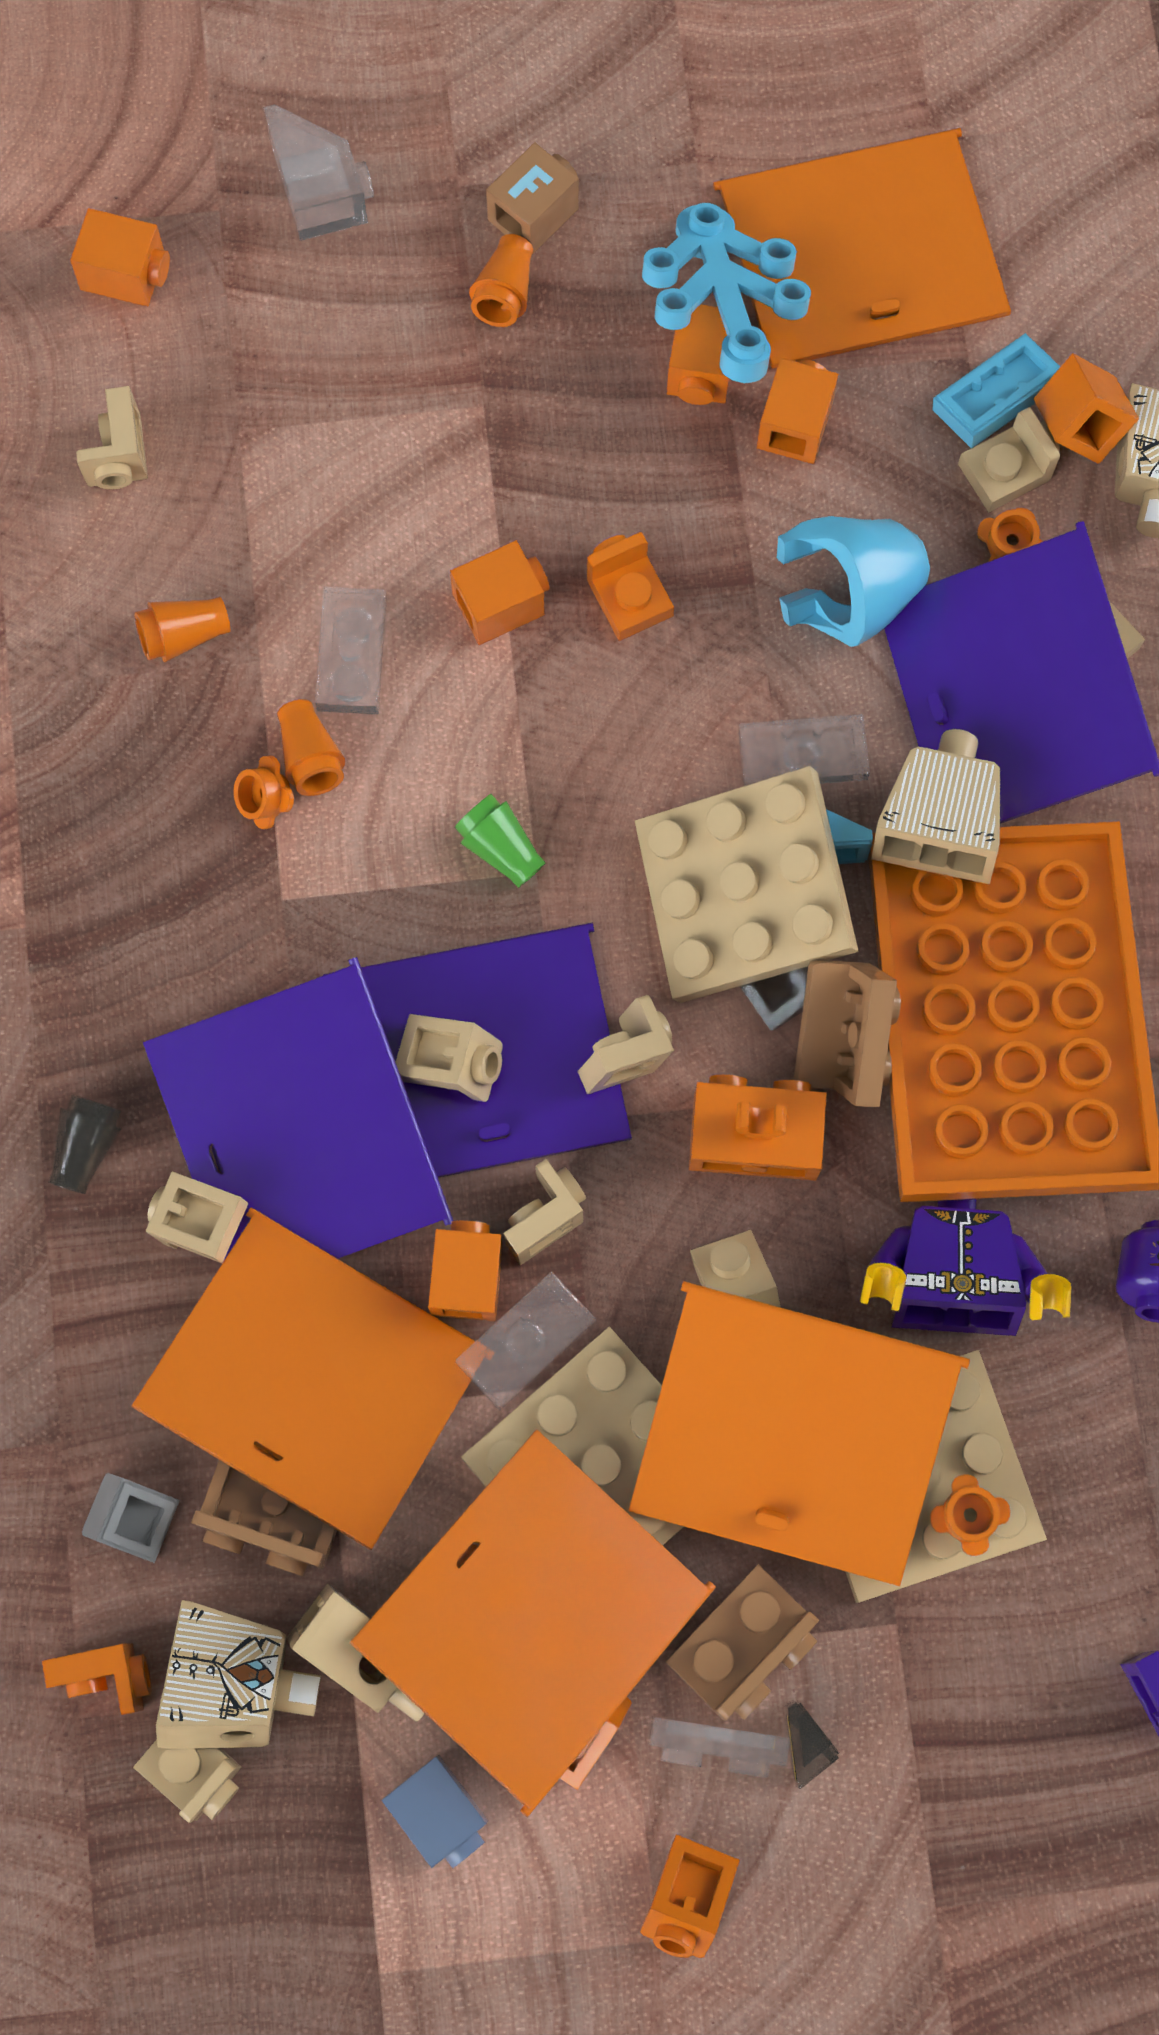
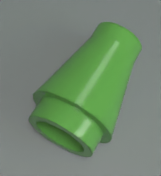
(499, 840)

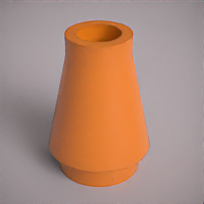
(502, 286)
(179, 626)
(309, 752)

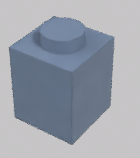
(437, 1814)

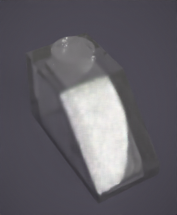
(318, 175)

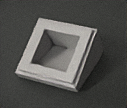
(130, 1517)

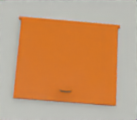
(872, 240)
(309, 1379)
(795, 1434)
(535, 1627)

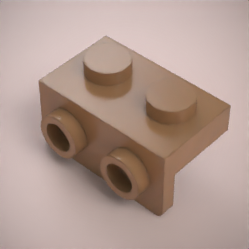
(847, 1029)
(247, 1512)

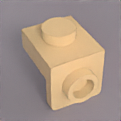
(736, 1268)

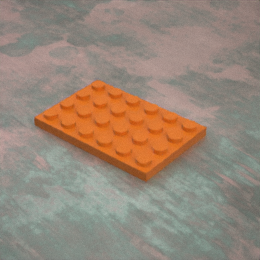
(1018, 1022)

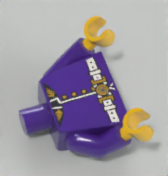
(962, 1273)

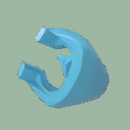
(883, 569)

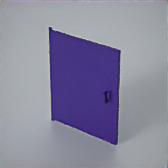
(1030, 669)
(548, 1013)
(302, 1115)

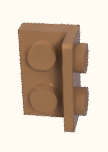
(743, 1645)

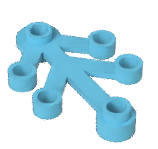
(709, 234)

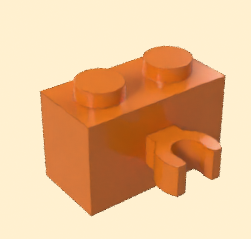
(757, 1128)

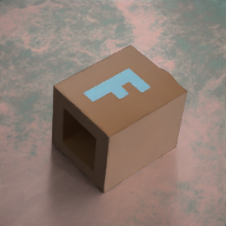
(534, 196)

